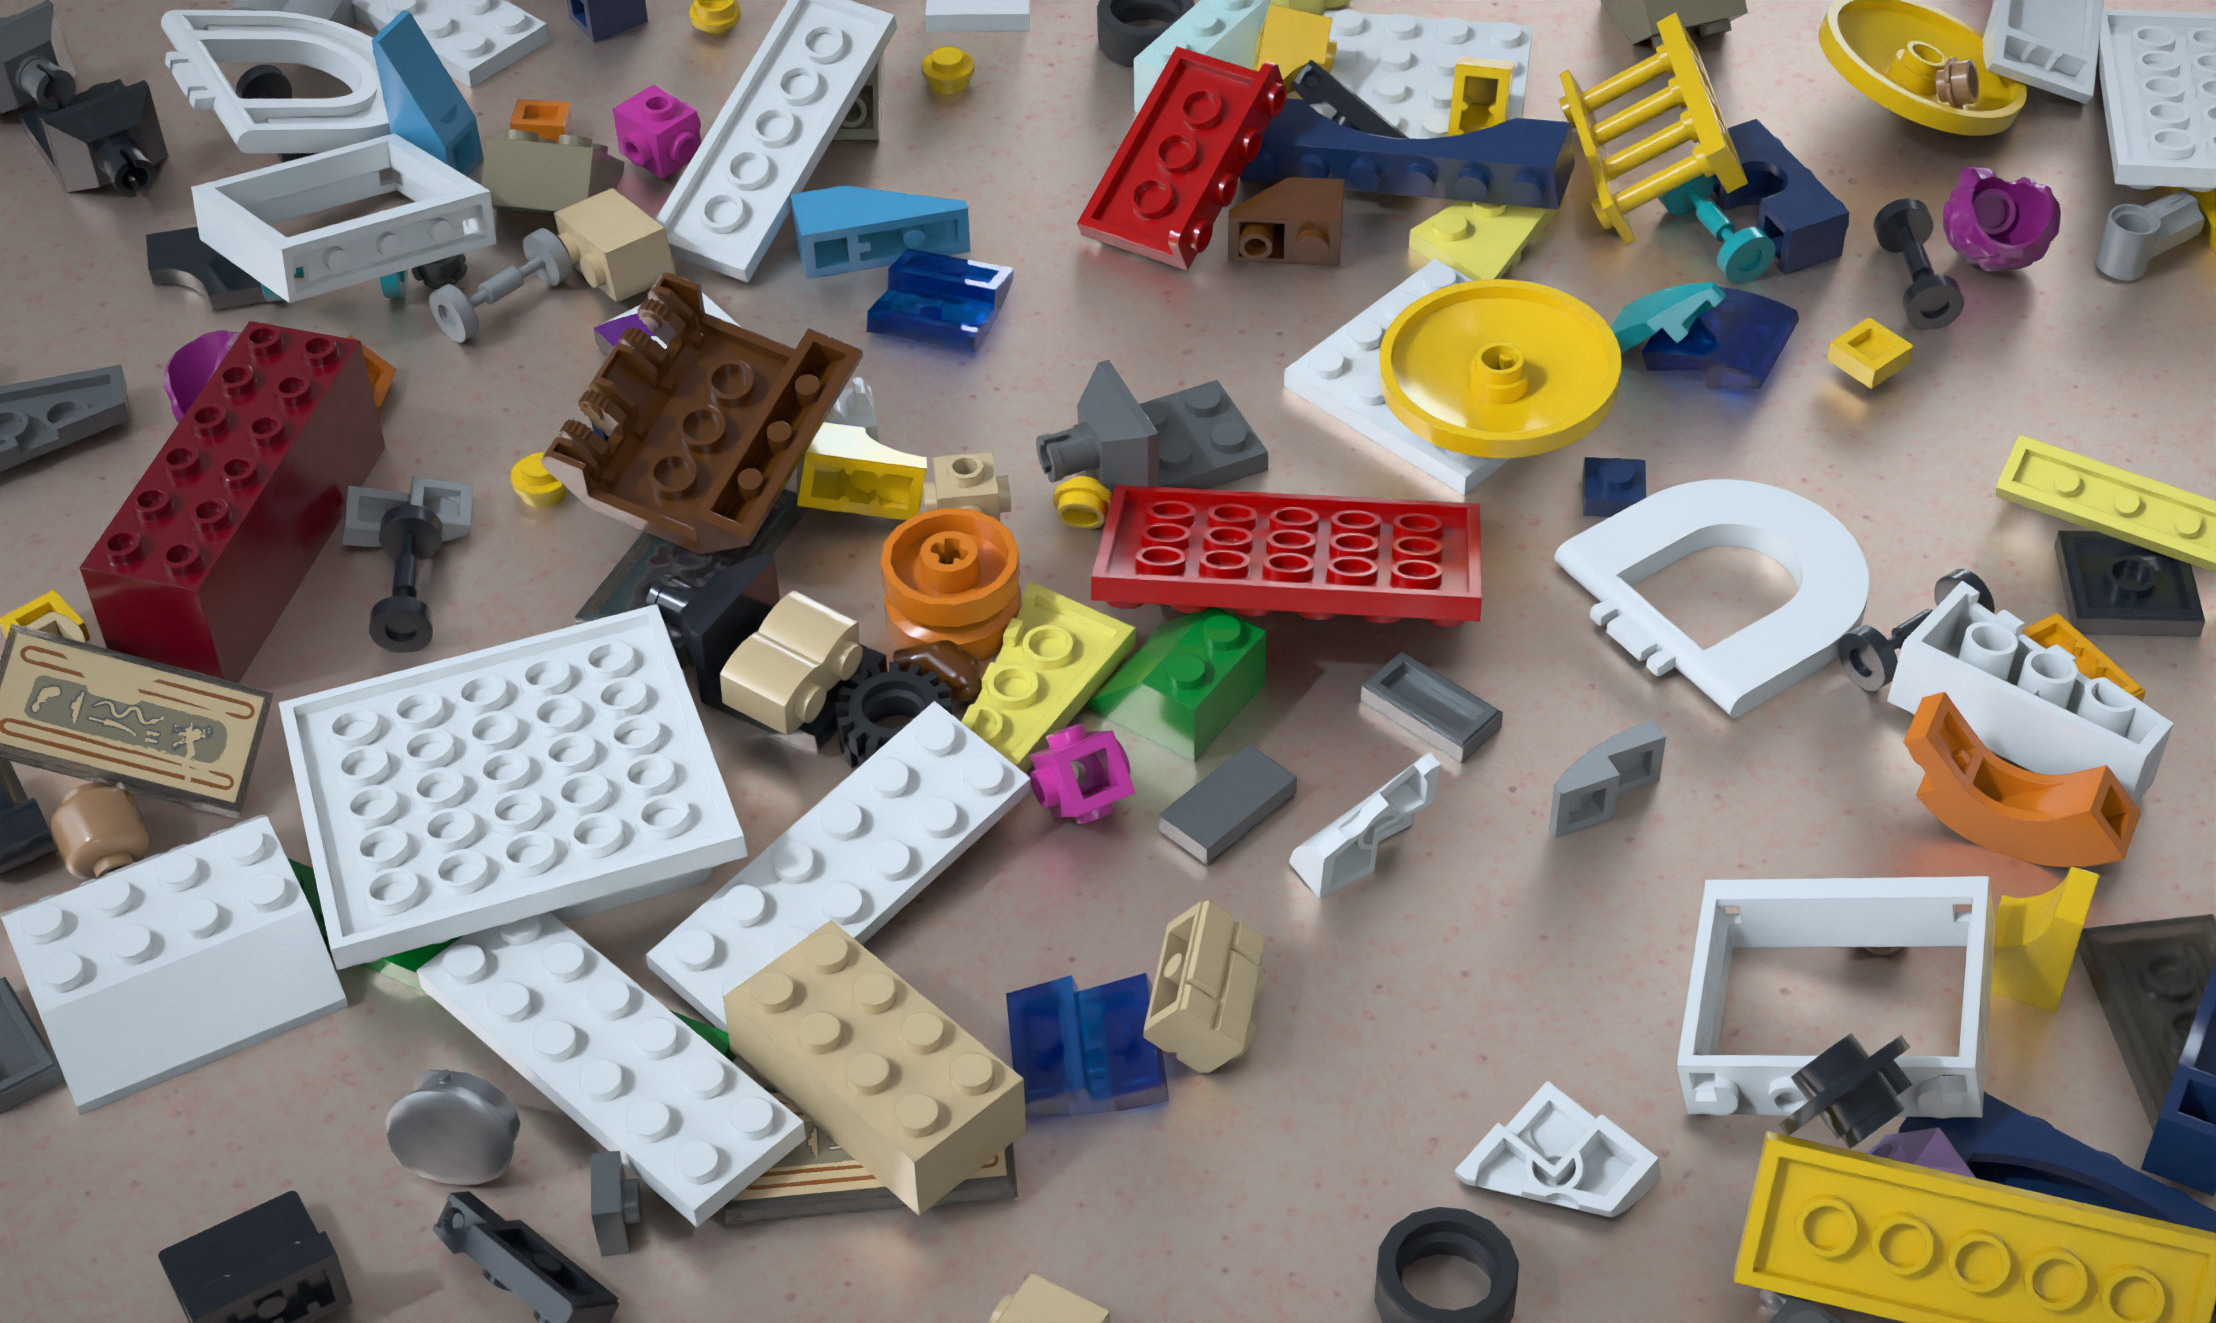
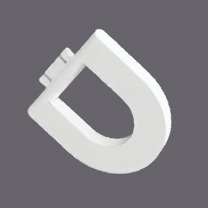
(277, 37)
(1726, 512)

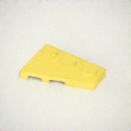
(1479, 237)

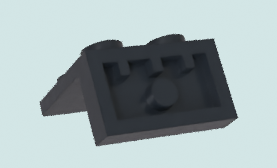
(258, 1268)

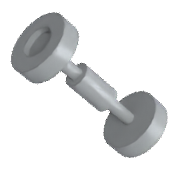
(456, 313)

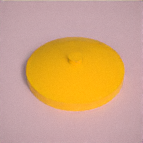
(1894, 55)
(1499, 368)

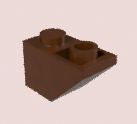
(1289, 223)

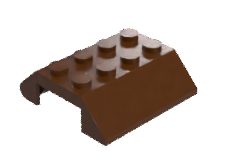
(698, 427)

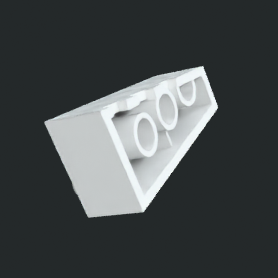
(2027, 698)

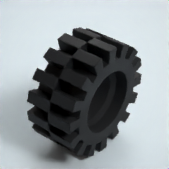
(881, 697)

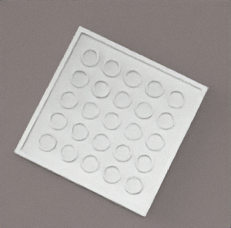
(505, 785)

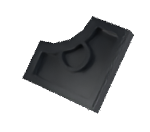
(187, 261)

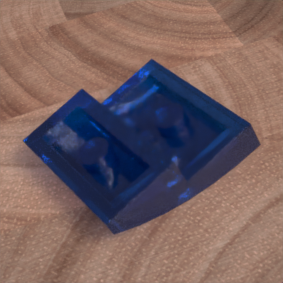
(940, 300)
(1728, 343)
(1085, 1047)

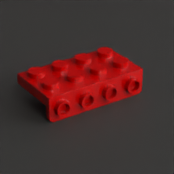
(1183, 157)

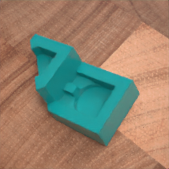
(1668, 309)

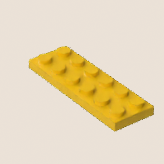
(1960, 1247)

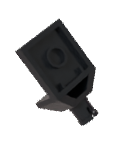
(100, 138)
(725, 615)

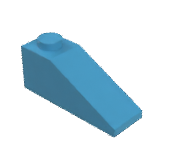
(871, 228)

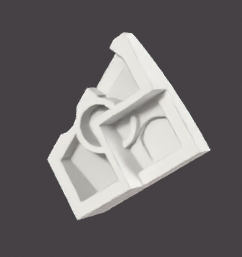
(1350, 843)
(1562, 1158)

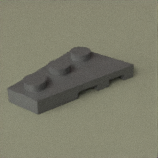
(59, 411)

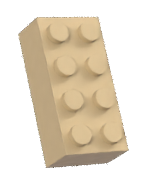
(876, 1066)

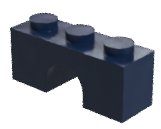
(1794, 206)

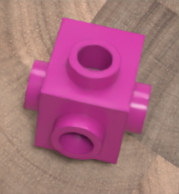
(657, 131)
(1101, 777)

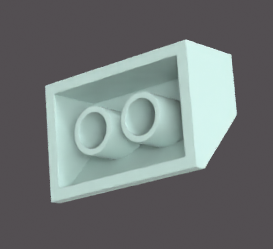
(1212, 28)

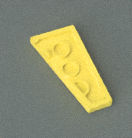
(1045, 672)

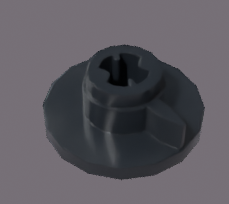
(1851, 1089)

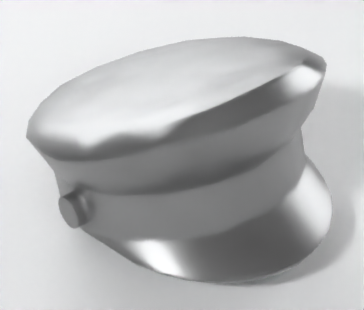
(453, 1128)

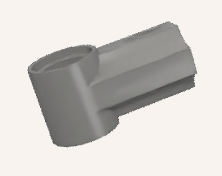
(2140, 233)

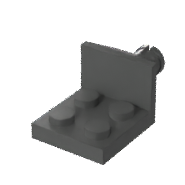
(34, 60)
(1170, 441)

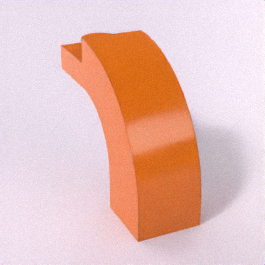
(2012, 811)

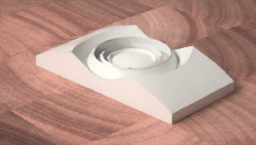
(2045, 44)

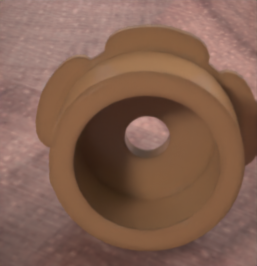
(1958, 83)

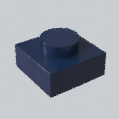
(1612, 485)

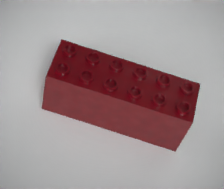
(237, 503)

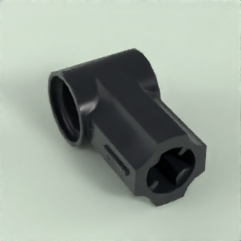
(22, 824)

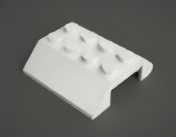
(174, 962)

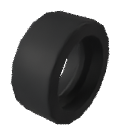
(1125, 42)
(1446, 1233)

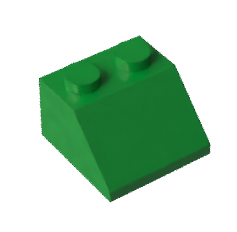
(1187, 681)

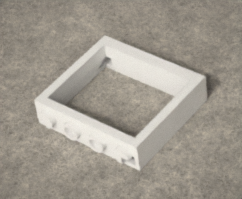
(237, 214)
(1835, 915)

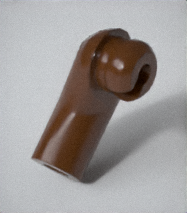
(949, 662)

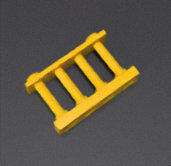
(1699, 123)

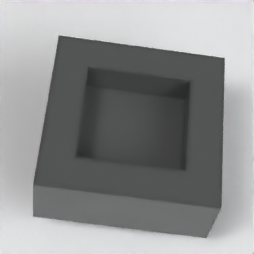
(613, 1203)

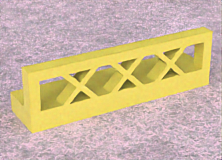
(2111, 501)

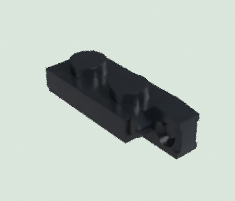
(1321, 88)
(523, 1263)

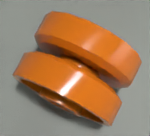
(951, 580)

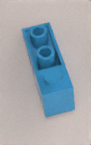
(423, 98)

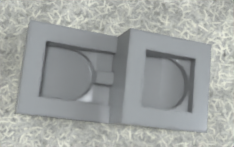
(445, 498)
(1591, 785)

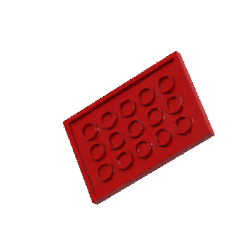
(1290, 554)

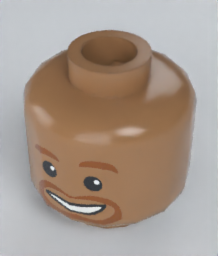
(99, 830)

